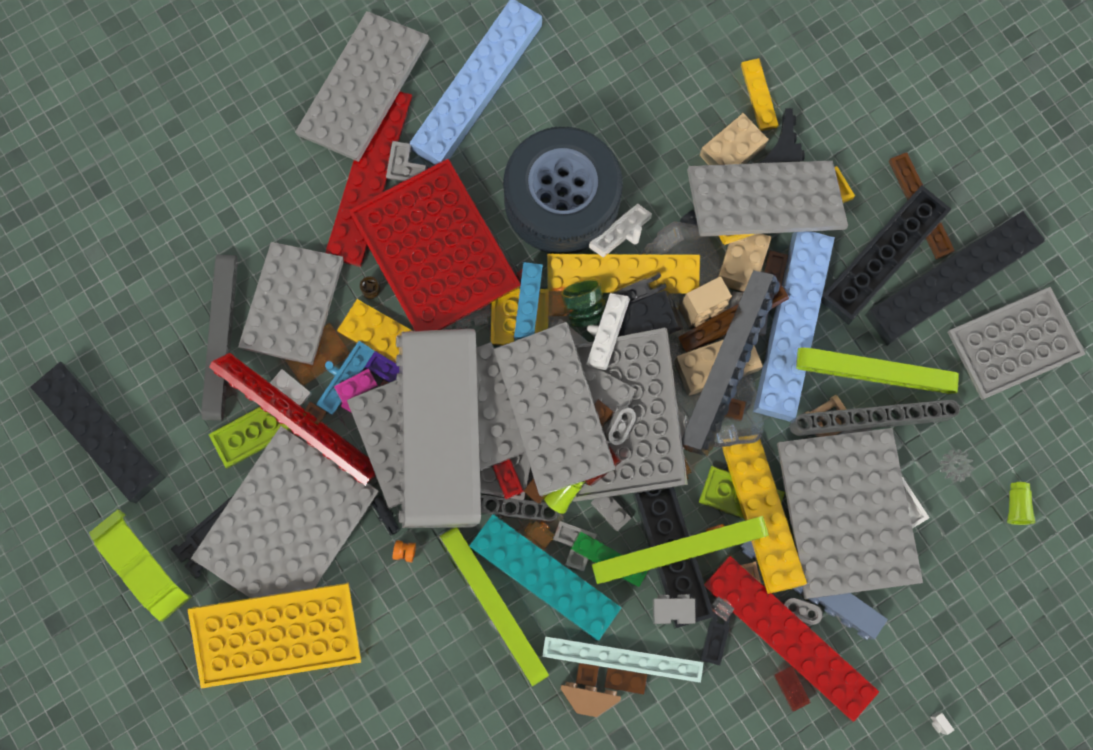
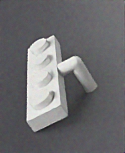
(624, 228)
(607, 331)

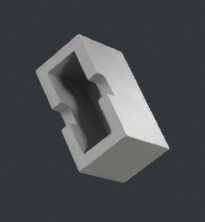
(673, 609)

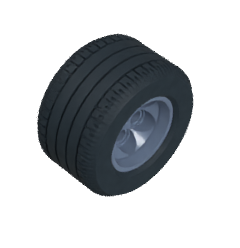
(543, 158)

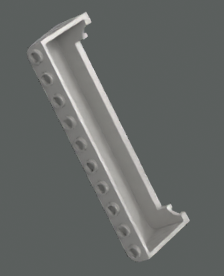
(438, 429)

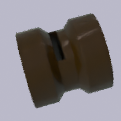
(367, 284)

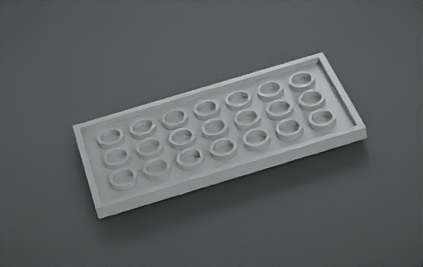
(362, 86)
(766, 198)
(554, 409)

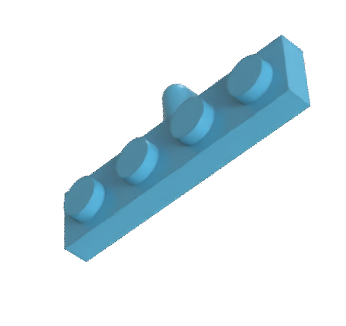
(352, 366)

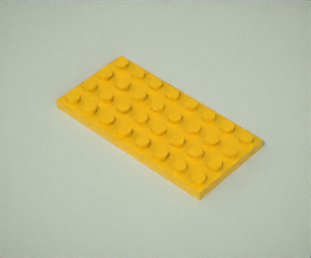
(274, 635)

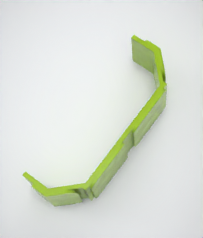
(137, 567)

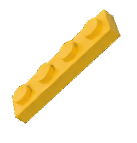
(759, 95)

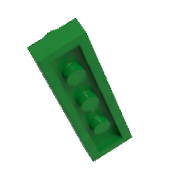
(598, 552)

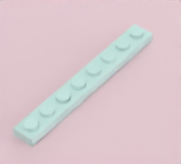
(623, 659)

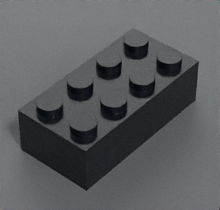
(651, 314)

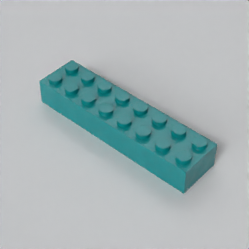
(545, 577)

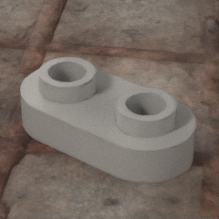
(620, 425)
(802, 610)

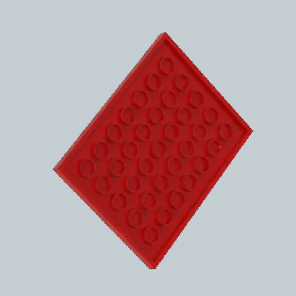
(434, 248)

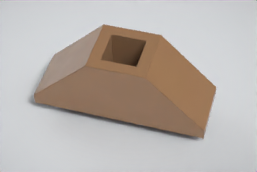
(588, 700)

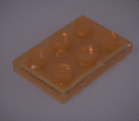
(329, 349)

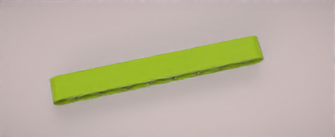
(877, 370)
(680, 550)
(494, 606)

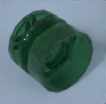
(584, 303)

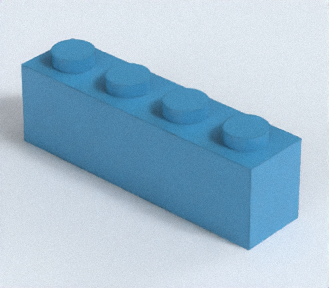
(528, 300)

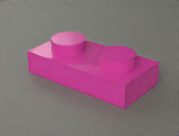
(355, 385)

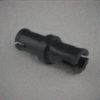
(385, 516)

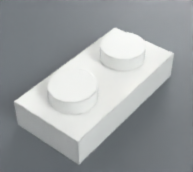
(291, 387)

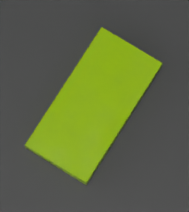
(245, 436)
(721, 493)

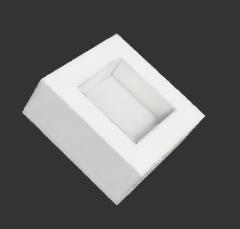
(941, 724)

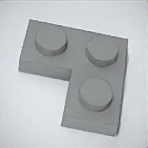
(399, 165)
(566, 535)

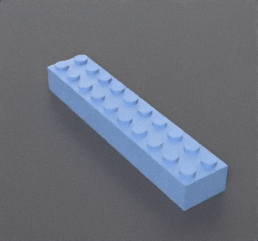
(476, 83)
(793, 325)

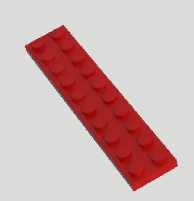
(366, 181)
(290, 413)
(792, 639)

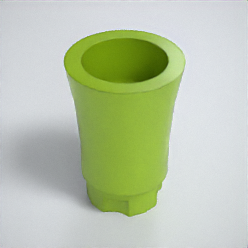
(561, 499)
(1020, 504)

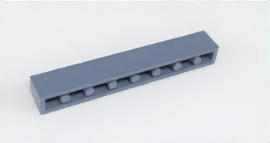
(845, 606)

